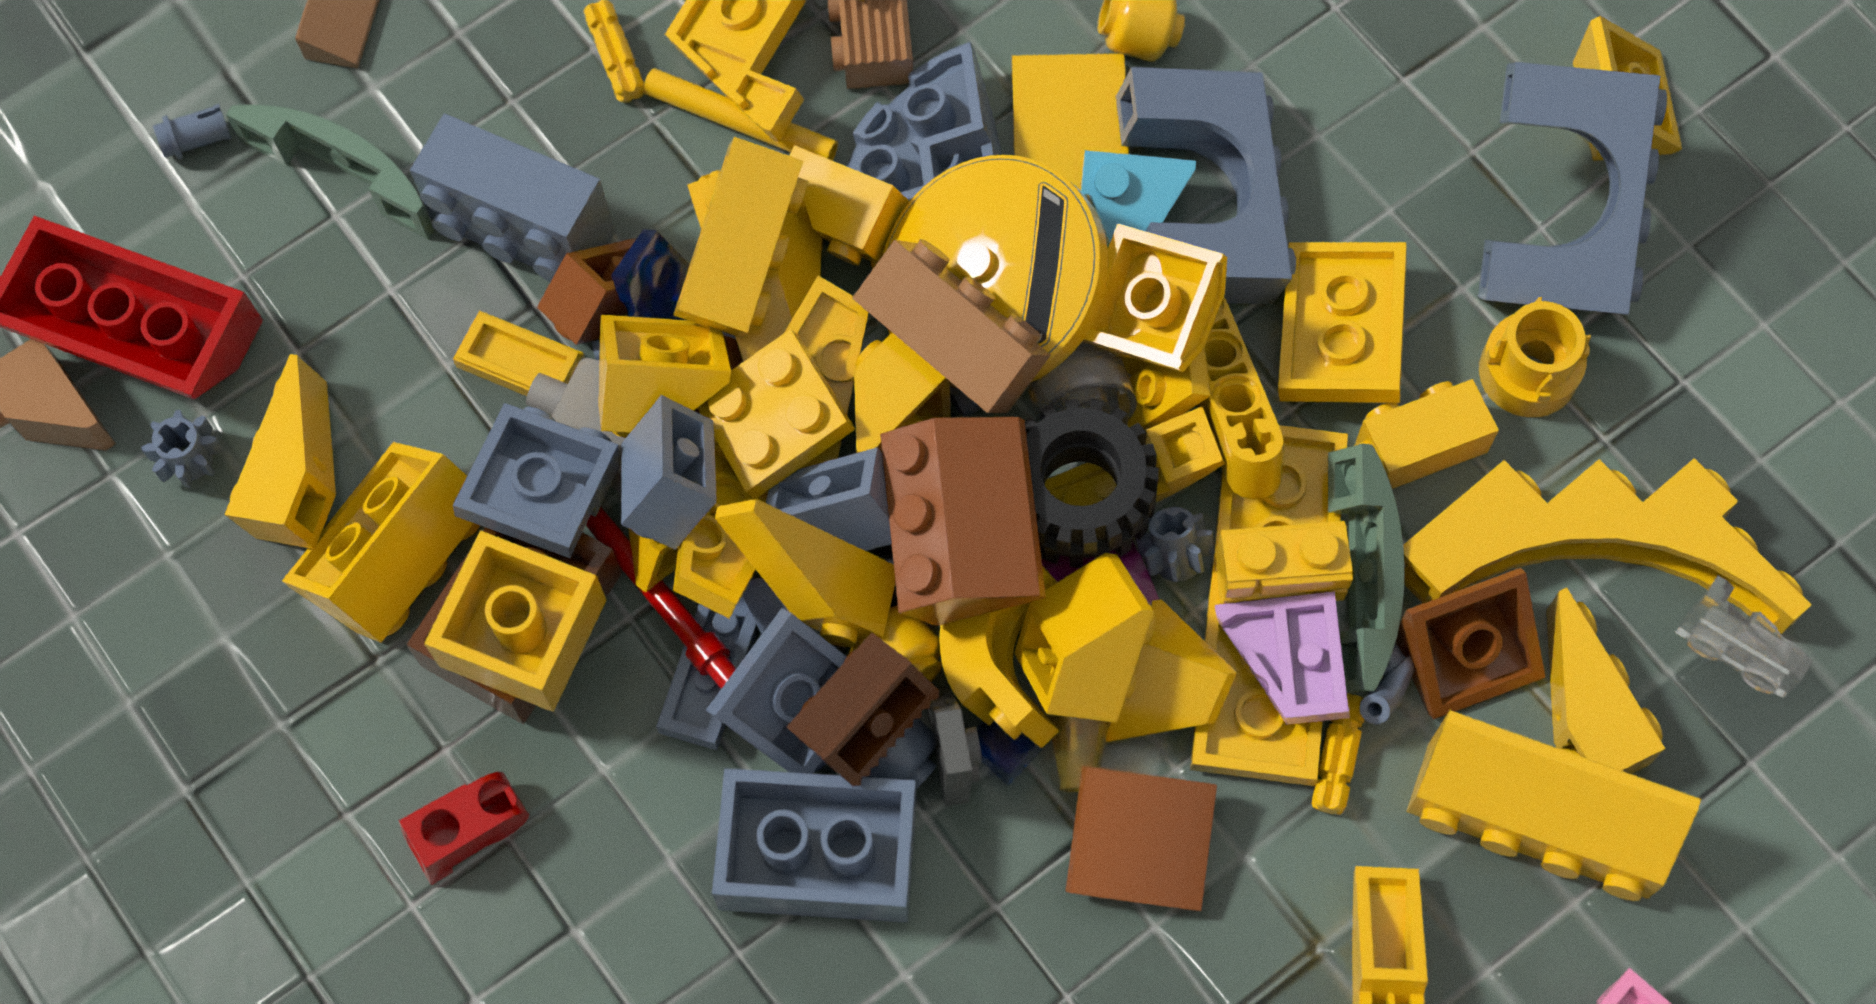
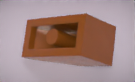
(585, 291)

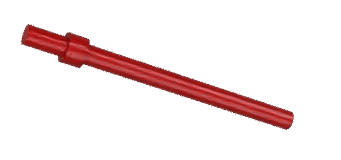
(704, 649)

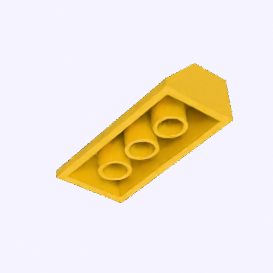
(1551, 807)

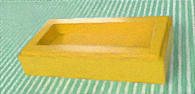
(513, 354)

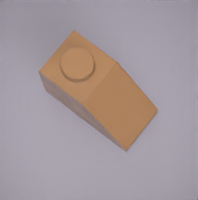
(45, 401)

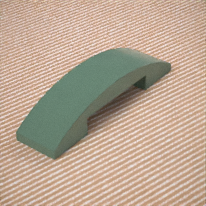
(283, 131)
(1376, 594)

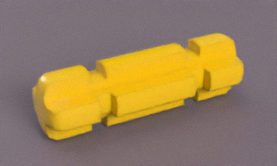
(614, 51)
(1338, 760)

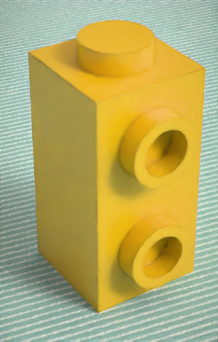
(1429, 433)

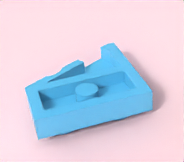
(1133, 187)

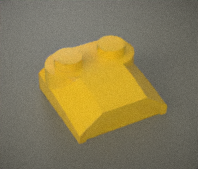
(1158, 298)

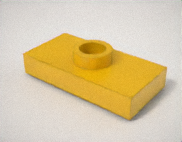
(1167, 392)

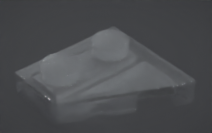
(1747, 645)

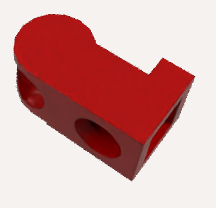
(463, 824)

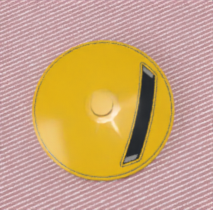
(1022, 238)

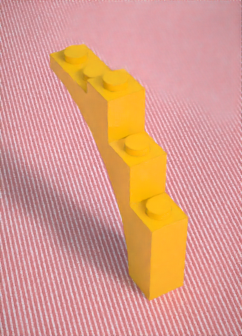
(1598, 516)

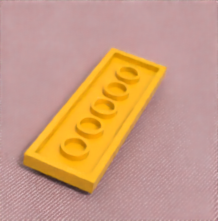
(1249, 732)

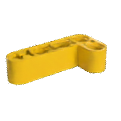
(1238, 411)

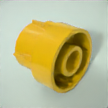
(1526, 386)

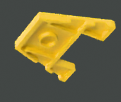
(732, 48)

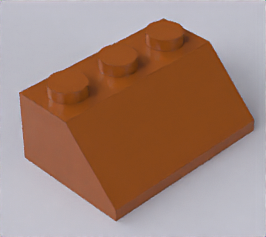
(962, 517)

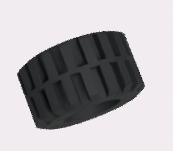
(1104, 441)

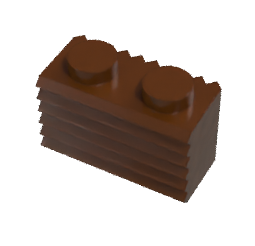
(863, 709)

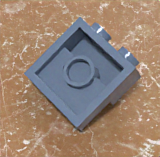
(538, 479)
(773, 685)

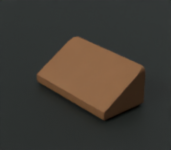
(335, 30)

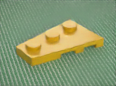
(833, 333)
(708, 561)

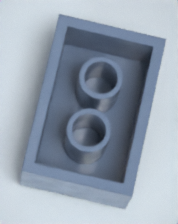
(509, 197)
(815, 845)

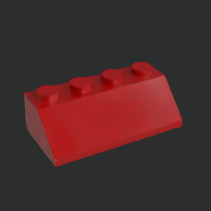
(125, 310)

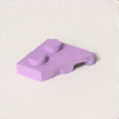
(1292, 653)

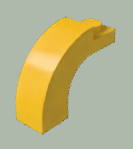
(982, 674)

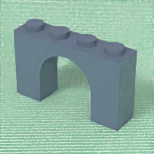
(1618, 118)
(1229, 123)

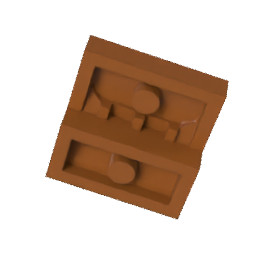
(1141, 838)

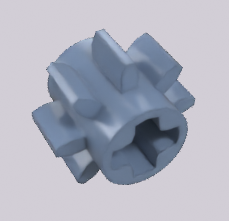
(178, 433)
(1176, 544)

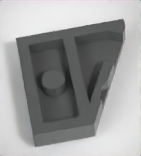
(956, 748)

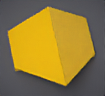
(1177, 681)

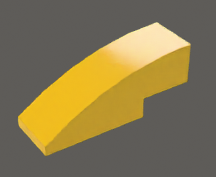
(1387, 937)

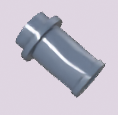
(191, 131)

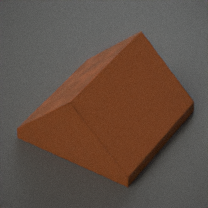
(1473, 643)

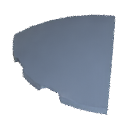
(929, 125)

